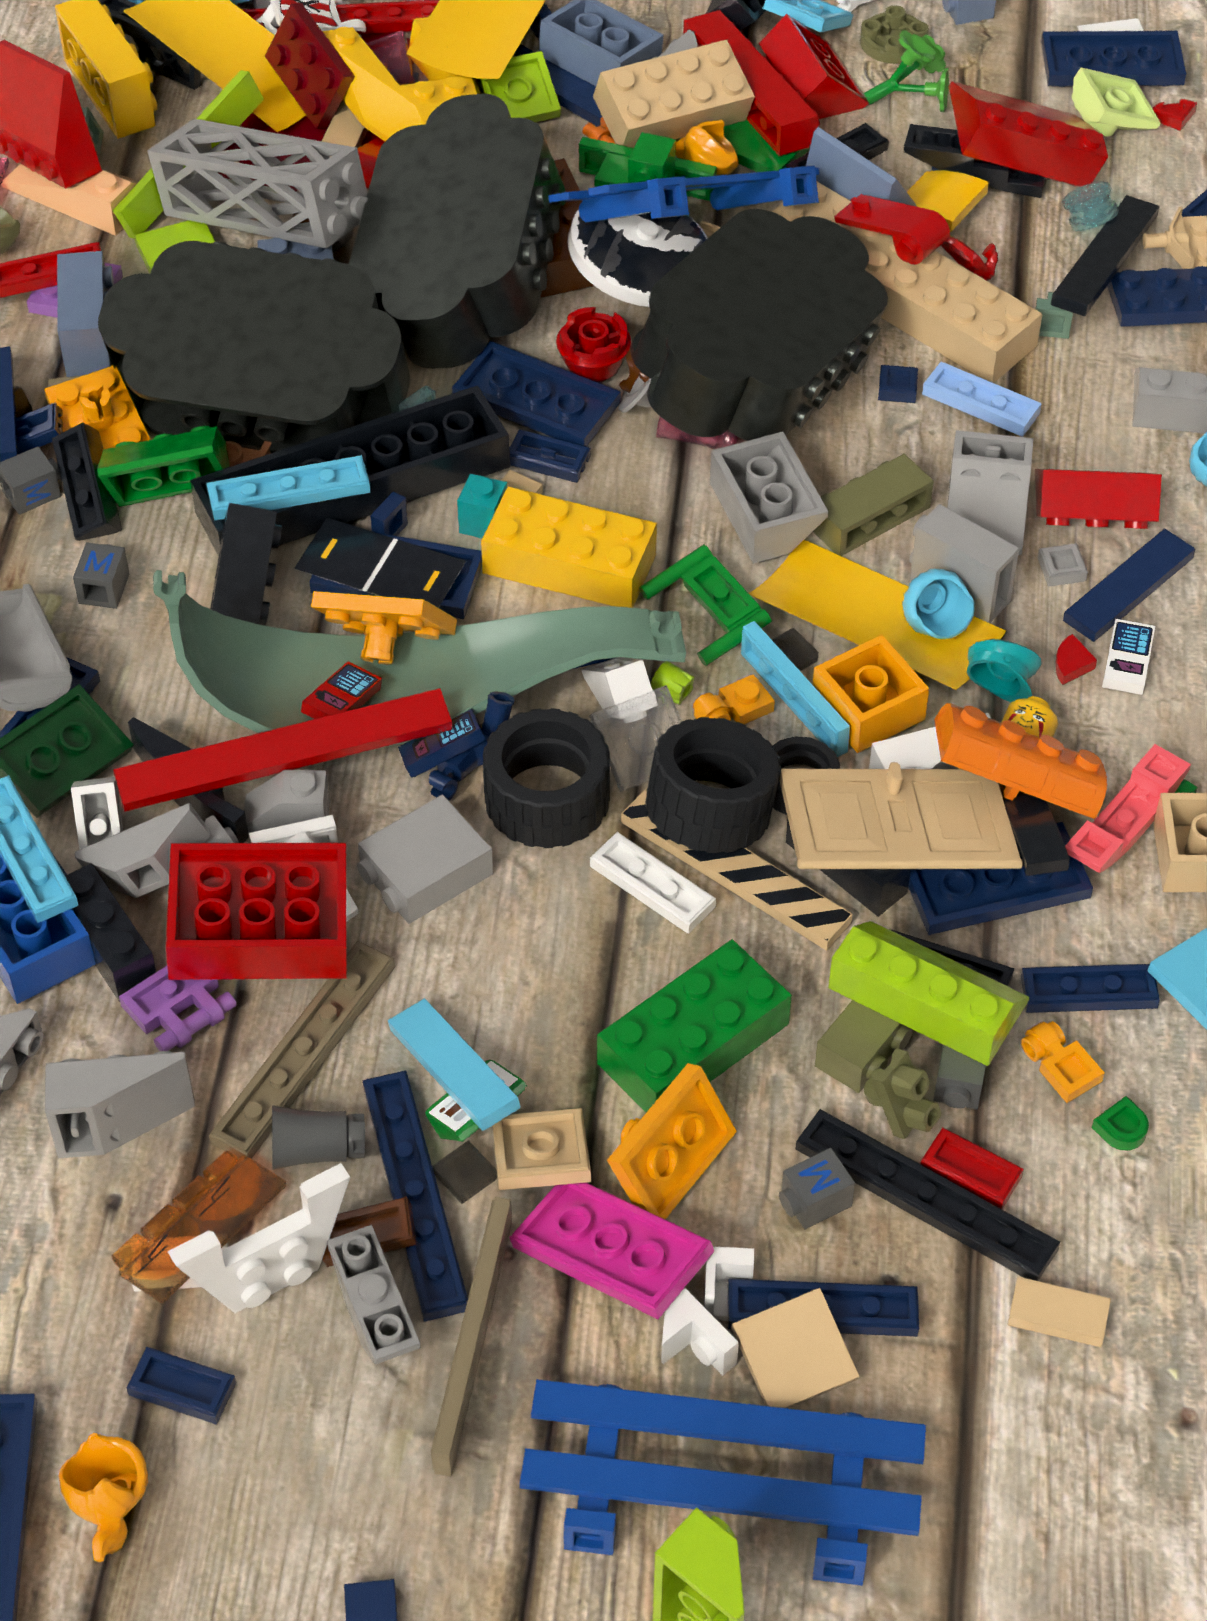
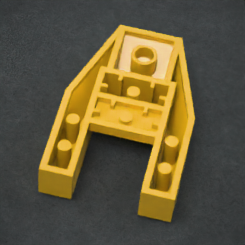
(378, 98)

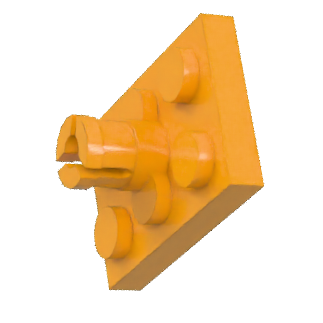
(102, 403)
(383, 620)
(672, 1143)

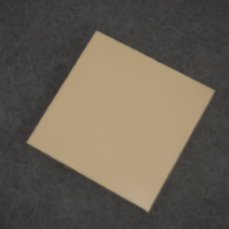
(541, 1149)
(795, 1351)

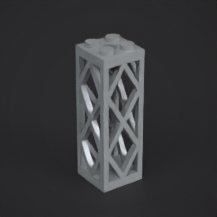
(329, 186)

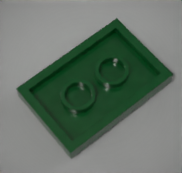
(58, 747)

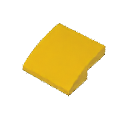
(949, 194)

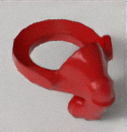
(970, 260)

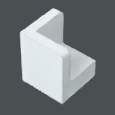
(720, 1267)

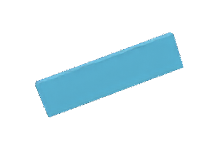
(291, 486)
(794, 689)
(31, 858)
(454, 1064)

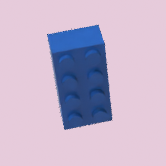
(37, 953)

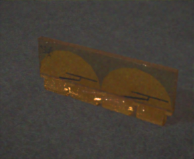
(233, 1199)

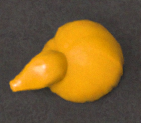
(708, 146)
(103, 1486)

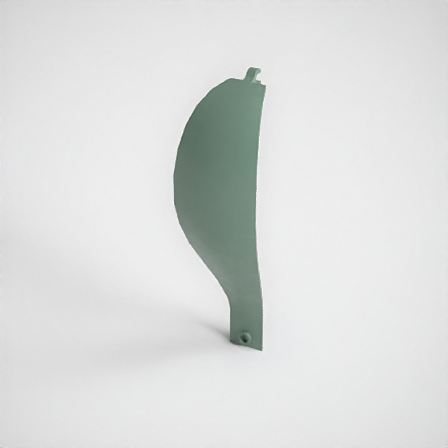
(266, 672)

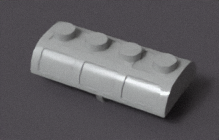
(31, 658)

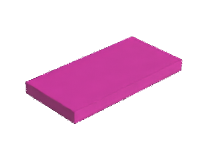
(612, 1246)

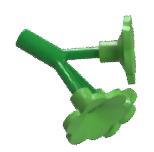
(918, 54)

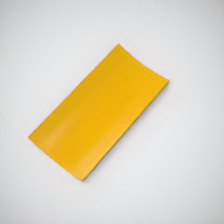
(474, 35)
(219, 44)
(863, 606)

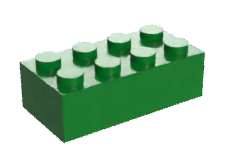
(700, 1019)

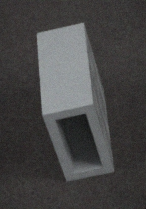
(973, 553)
(424, 859)

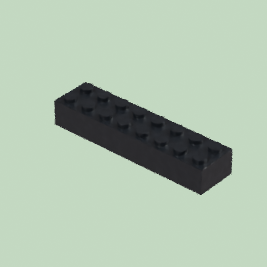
(402, 452)

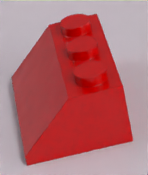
(812, 68)
(1097, 497)

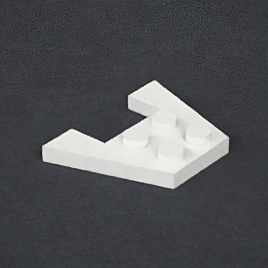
(272, 1257)

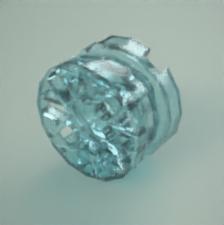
(1090, 206)

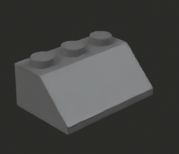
(1170, 400)
(766, 495)

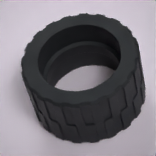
(552, 740)
(705, 815)

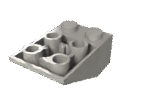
(992, 482)
(113, 1099)

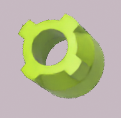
(677, 680)

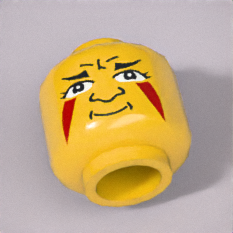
(1033, 716)

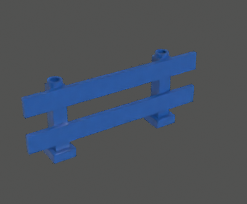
(669, 198)
(838, 1505)

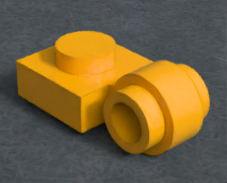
(741, 700)
(1065, 1068)

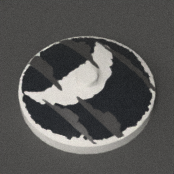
(631, 252)

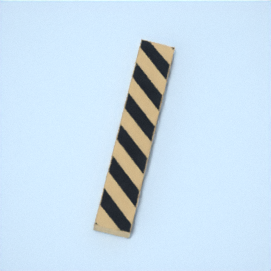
(753, 881)

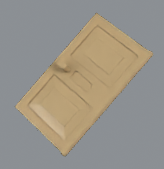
(897, 819)

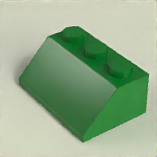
(161, 465)

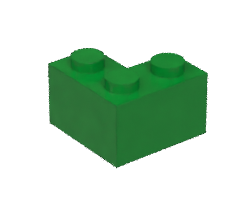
(650, 159)

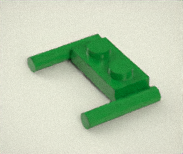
(717, 593)

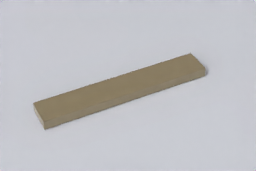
(301, 1051)
(471, 1337)

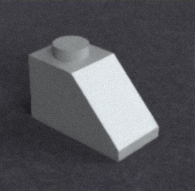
(287, 799)

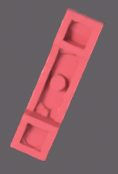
(1130, 811)

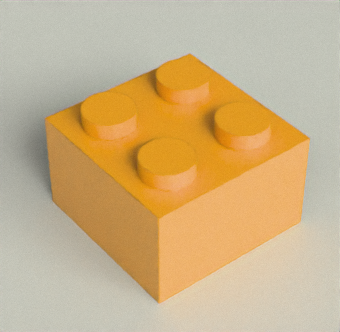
(872, 691)

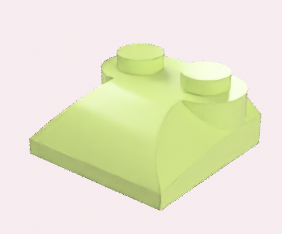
(1111, 102)

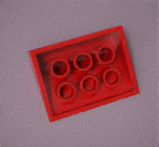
(43, 119)
(1026, 136)
(256, 911)

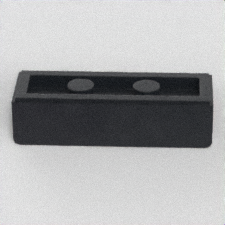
(89, 503)

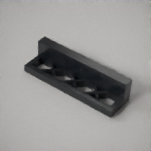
(145, 39)

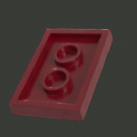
(309, 66)

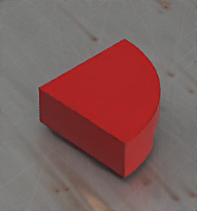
(1175, 114)
(1073, 660)

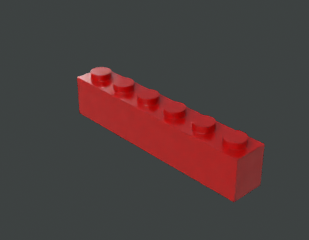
(777, 108)

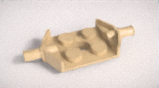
(1184, 240)

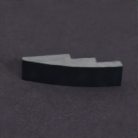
(942, 151)
(153, 744)
(1036, 834)

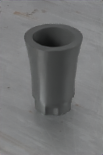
(315, 1136)

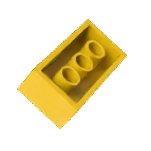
(106, 66)
(569, 548)

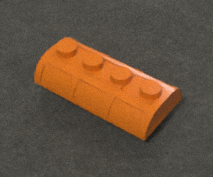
(1021, 760)

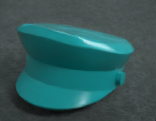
(1003, 668)

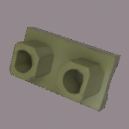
(901, 1094)

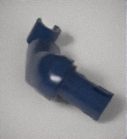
(457, 768)

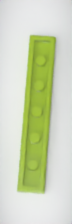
(230, 107)

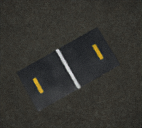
(379, 563)

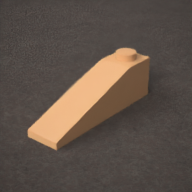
(87, 200)

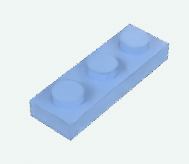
(981, 399)

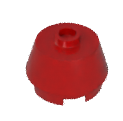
(593, 343)

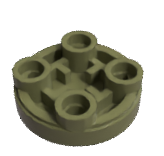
(882, 32)

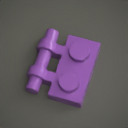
(159, 1001)

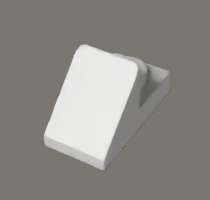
(690, 1322)

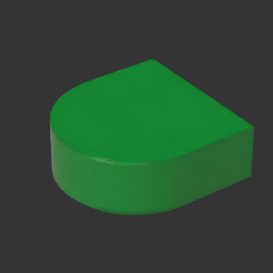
(1122, 1125)

